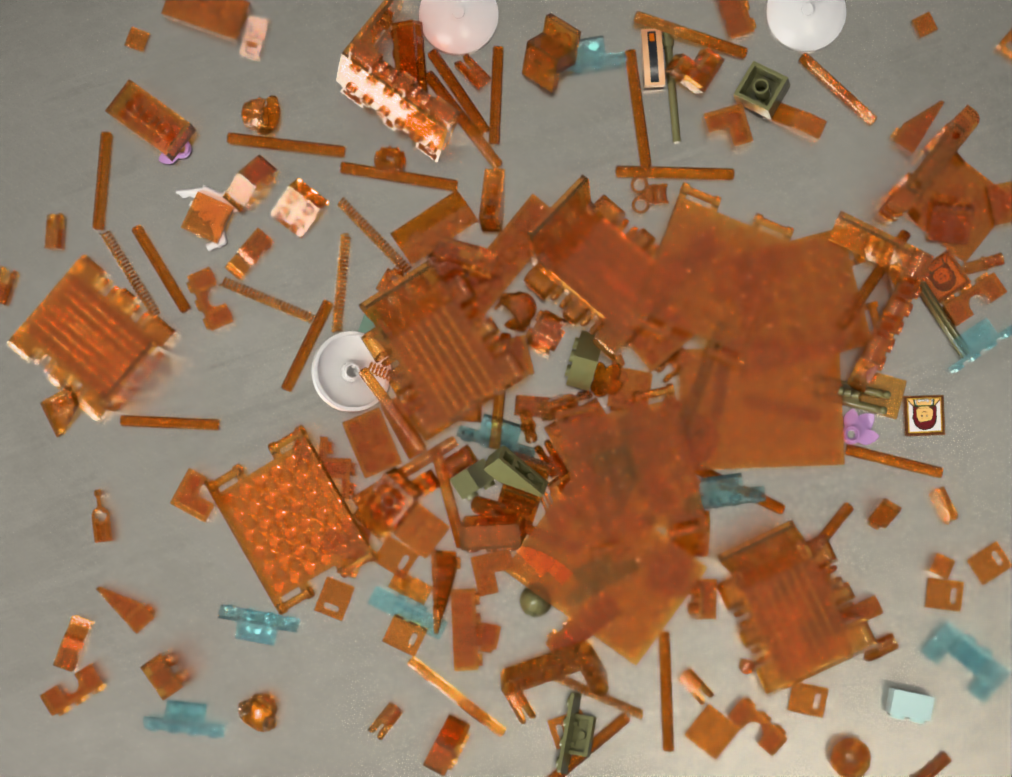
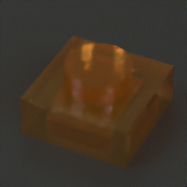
(924, 25)

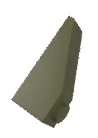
(513, 471)

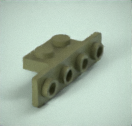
(577, 734)

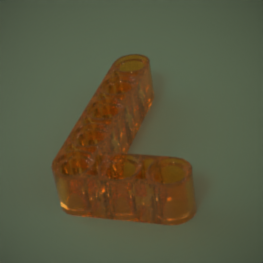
(556, 665)

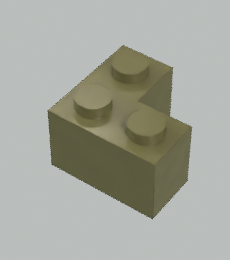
(583, 361)
(472, 480)

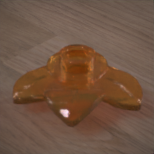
(606, 379)

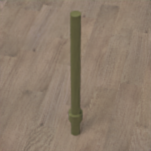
(668, 43)

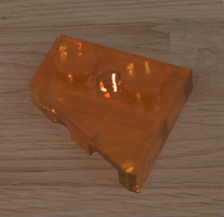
(60, 409)

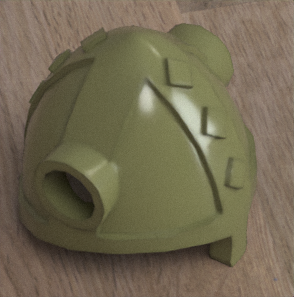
(533, 604)

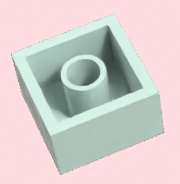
(909, 704)

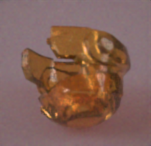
(260, 117)
(521, 306)
(259, 712)

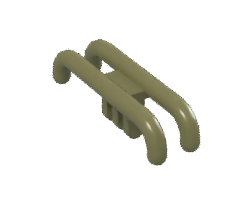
(852, 397)

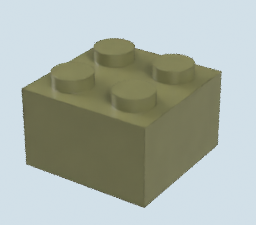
(762, 90)

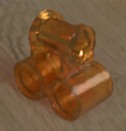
(648, 195)
(460, 460)

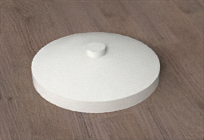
(806, 23)
(458, 25)
(337, 372)

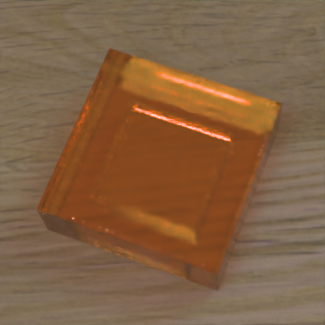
(137, 39)

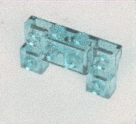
(966, 652)

